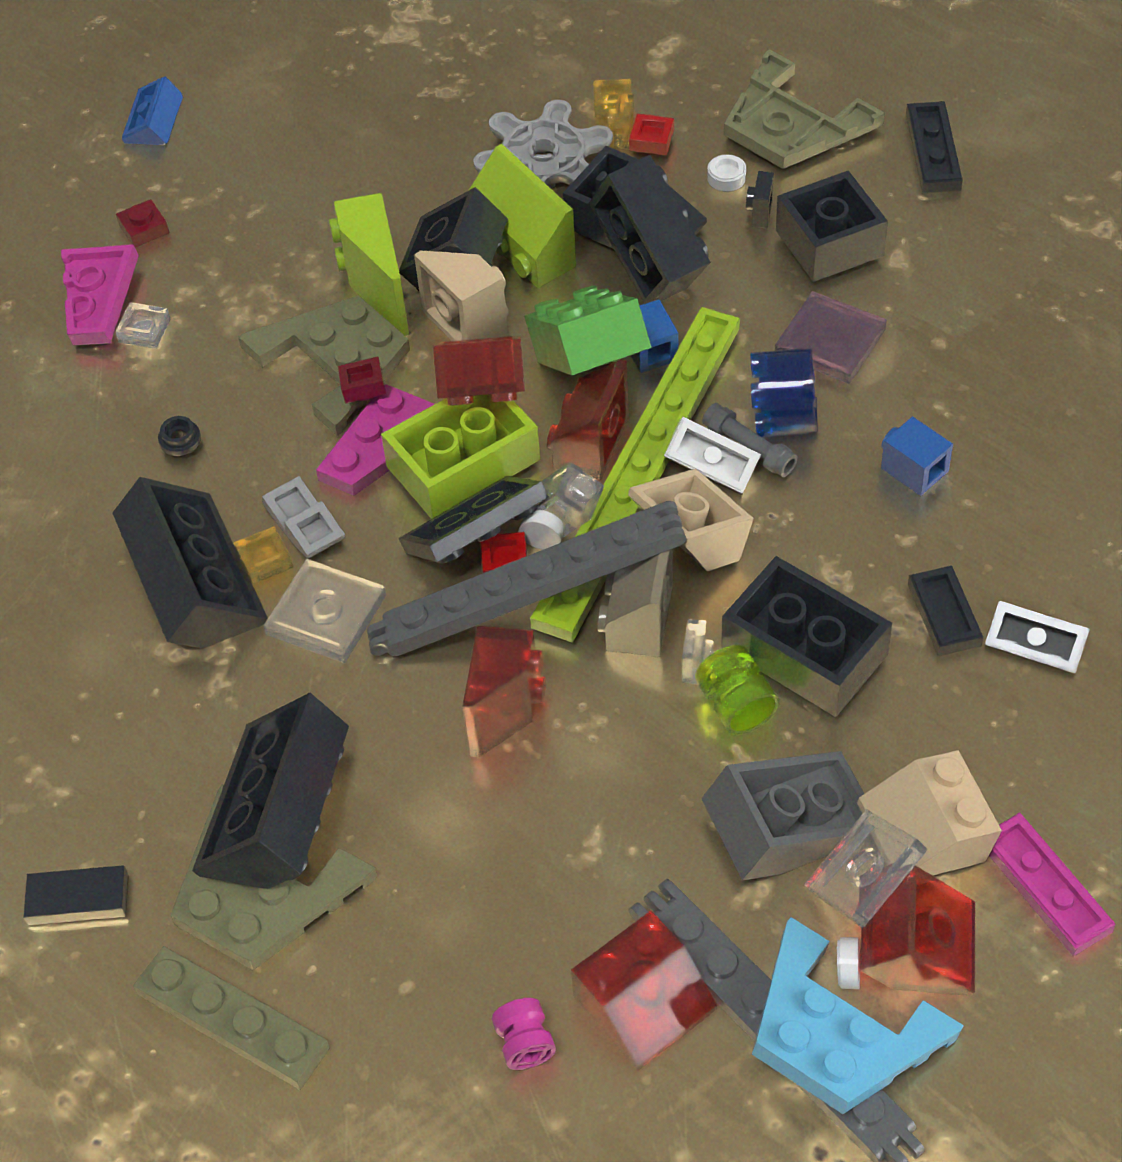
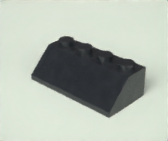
(187, 564)
(273, 796)

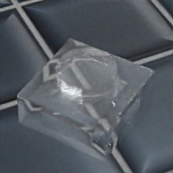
(143, 325)
(695, 649)

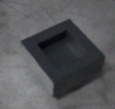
(760, 199)

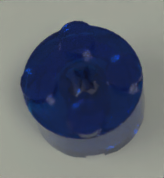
(784, 392)

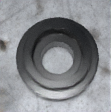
(179, 436)

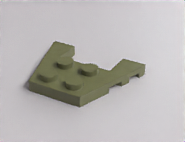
(784, 126)
(332, 338)
(259, 922)

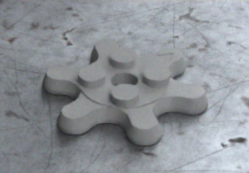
(545, 135)

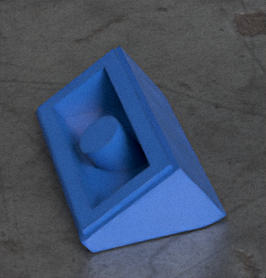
(153, 113)

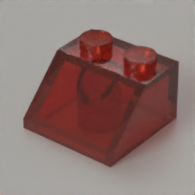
(479, 368)
(592, 420)
(501, 686)
(922, 938)
(642, 990)

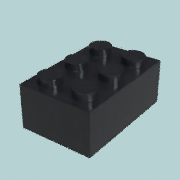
(649, 230)
(807, 635)

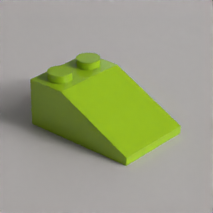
(369, 256)

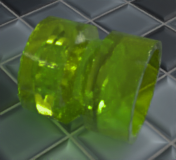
(739, 691)

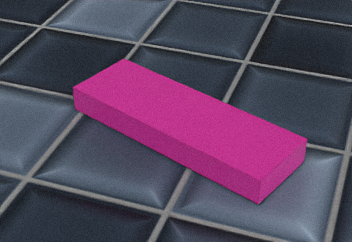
(1049, 886)

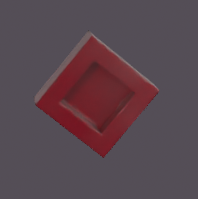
(142, 223)
(361, 380)

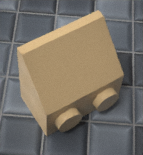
(462, 295)
(711, 520)
(939, 807)

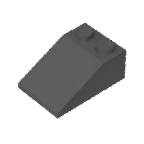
(783, 811)

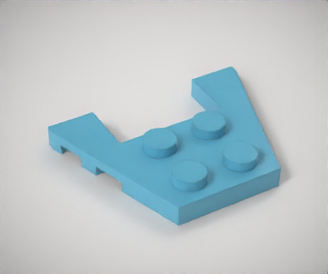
(829, 1042)

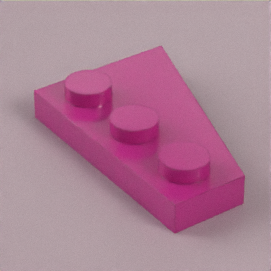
(96, 290)
(359, 454)

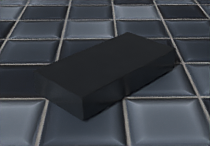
(945, 610)
(75, 895)

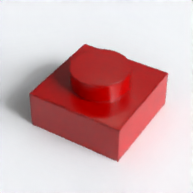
(651, 134)
(502, 550)

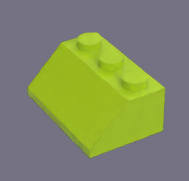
(539, 222)

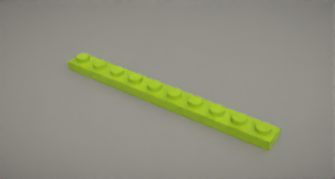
(643, 455)

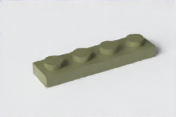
(232, 1017)

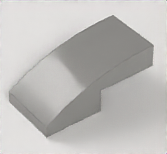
(302, 517)

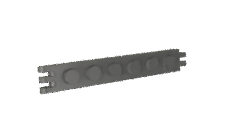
(528, 580)
(741, 991)

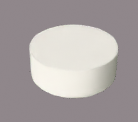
(726, 173)
(542, 529)
(848, 962)

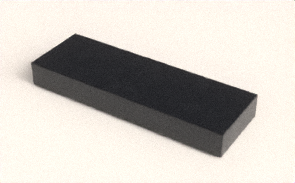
(934, 147)

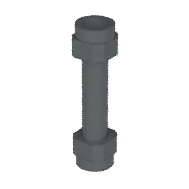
(776, 457)

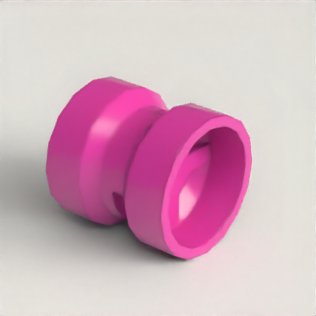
(523, 1033)

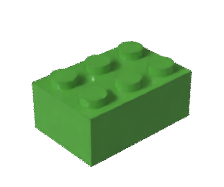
(587, 330)

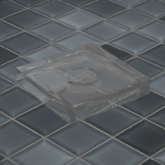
(325, 610)
(865, 868)

